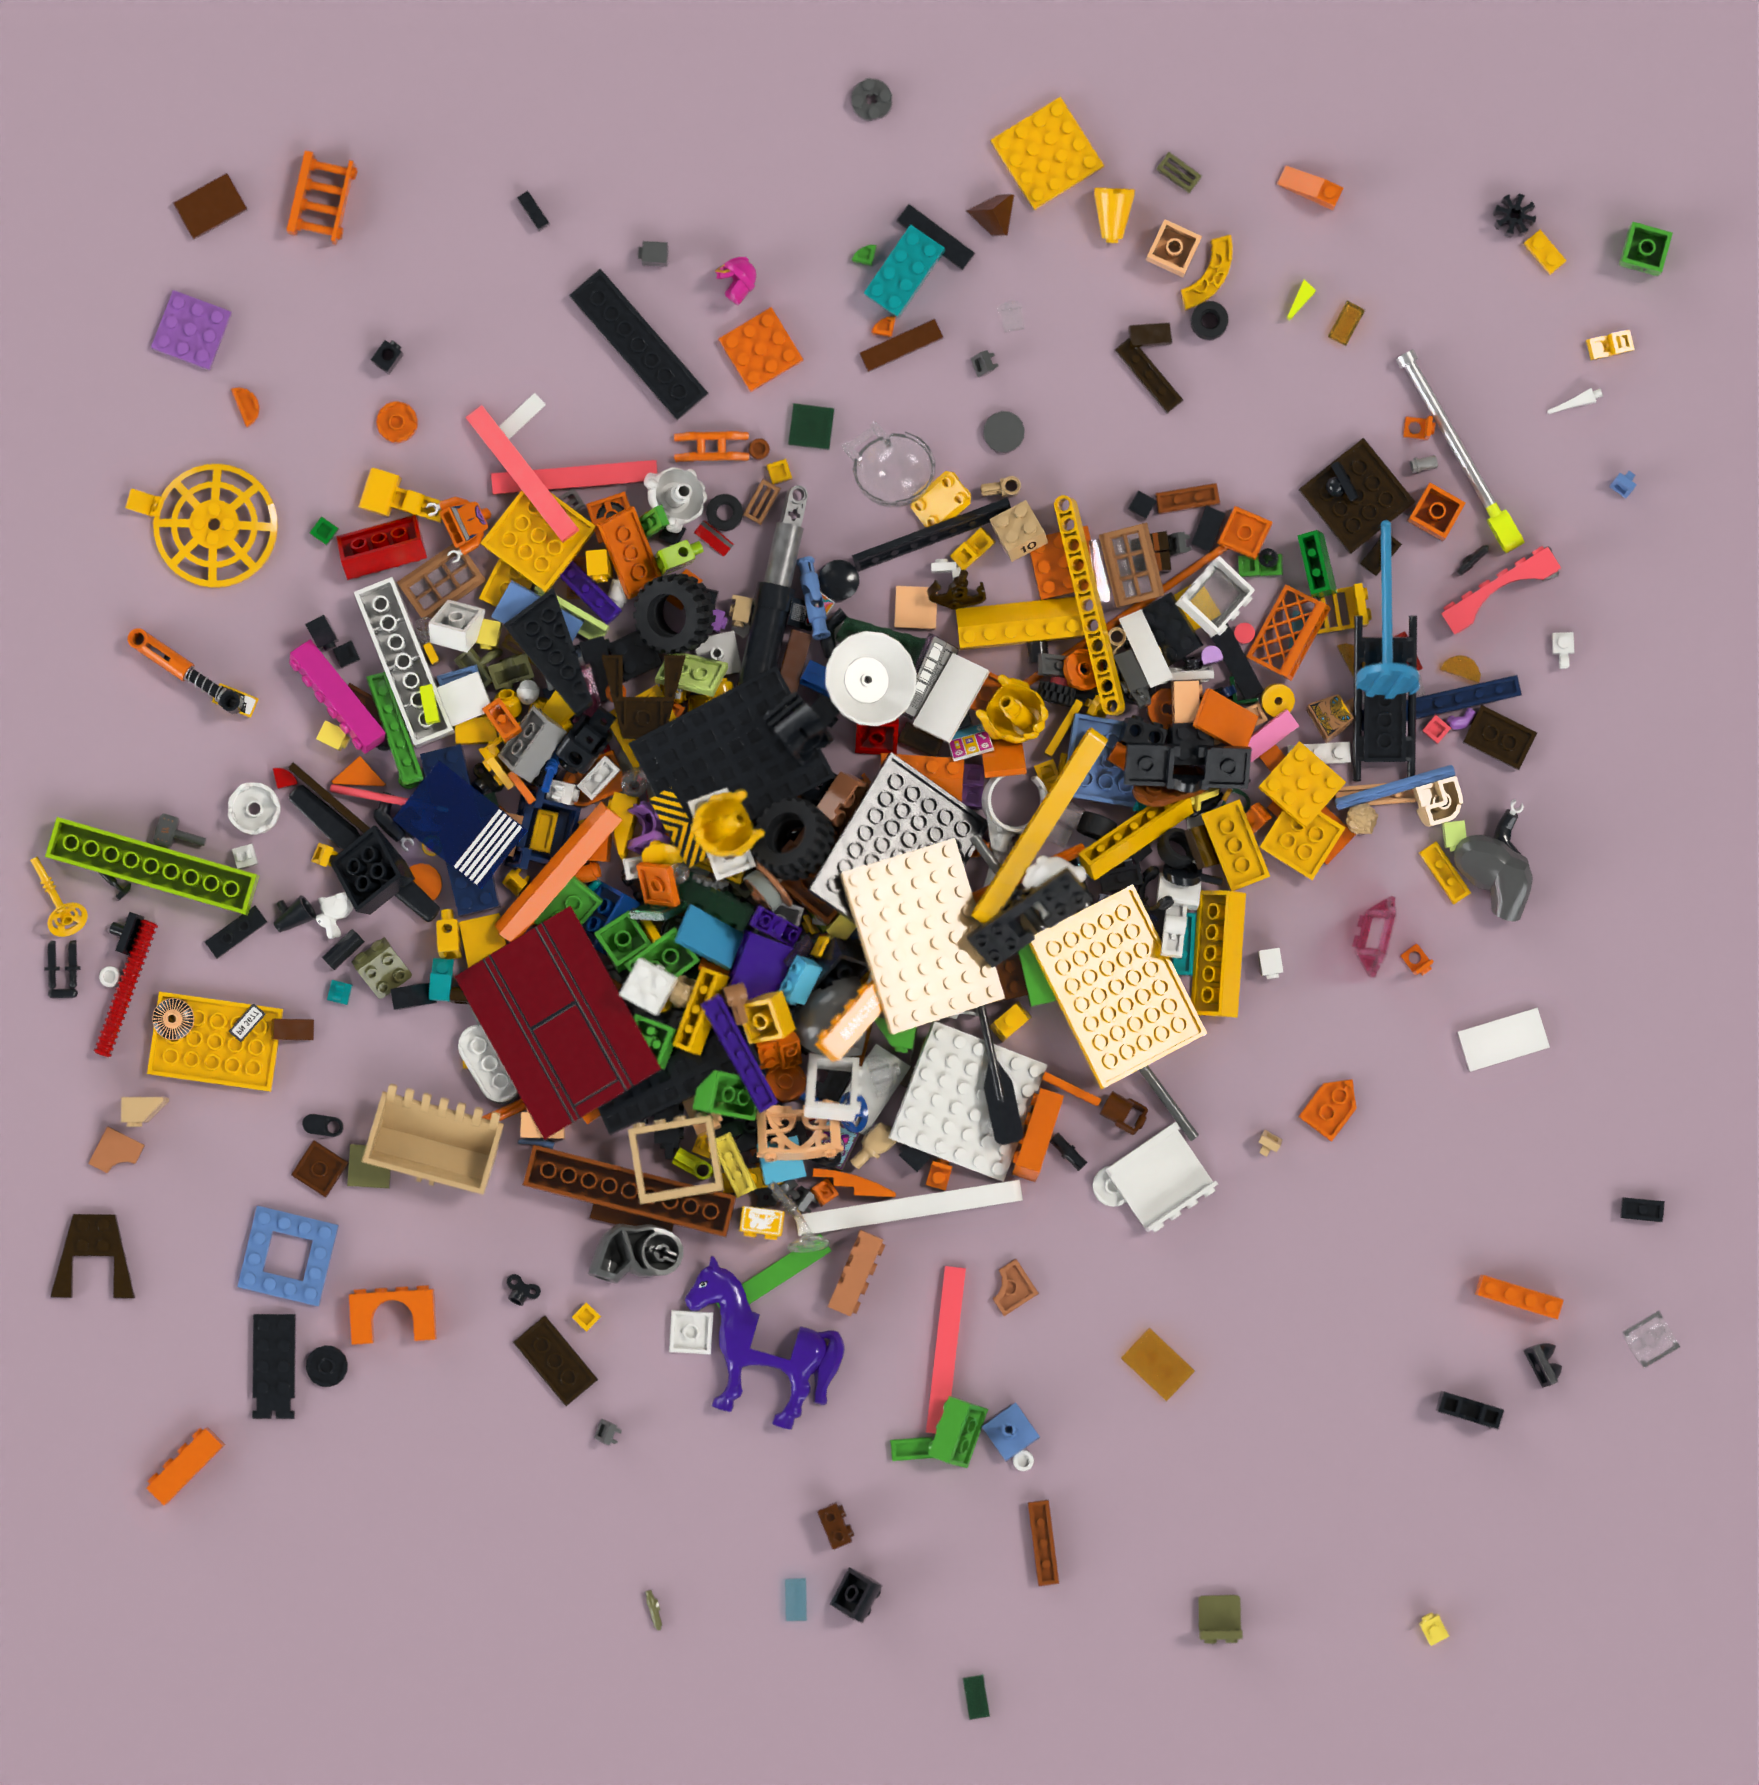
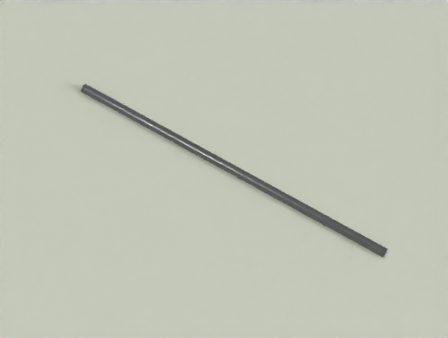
(1147, 1073)

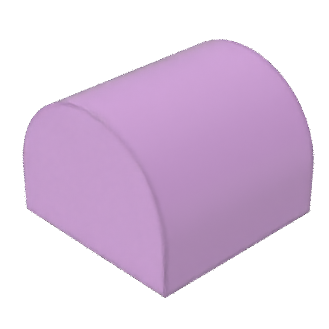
(1211, 655)

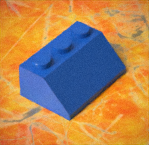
(613, 906)

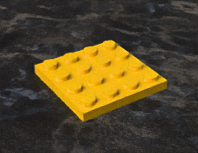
(1047, 153)
(531, 545)

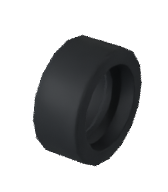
(1166, 852)

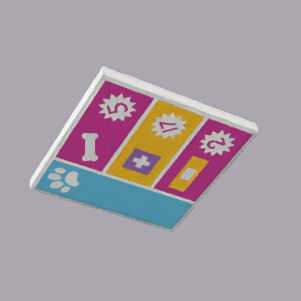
(970, 742)

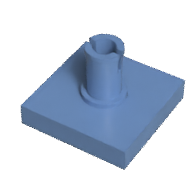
(1010, 1432)

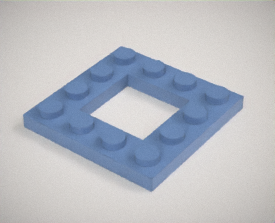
(312, 1286)

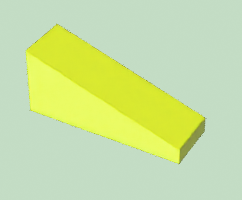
(1304, 294)
(429, 704)

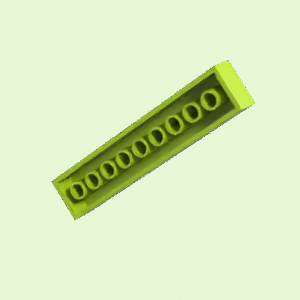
(152, 866)

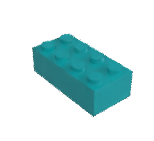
(904, 271)

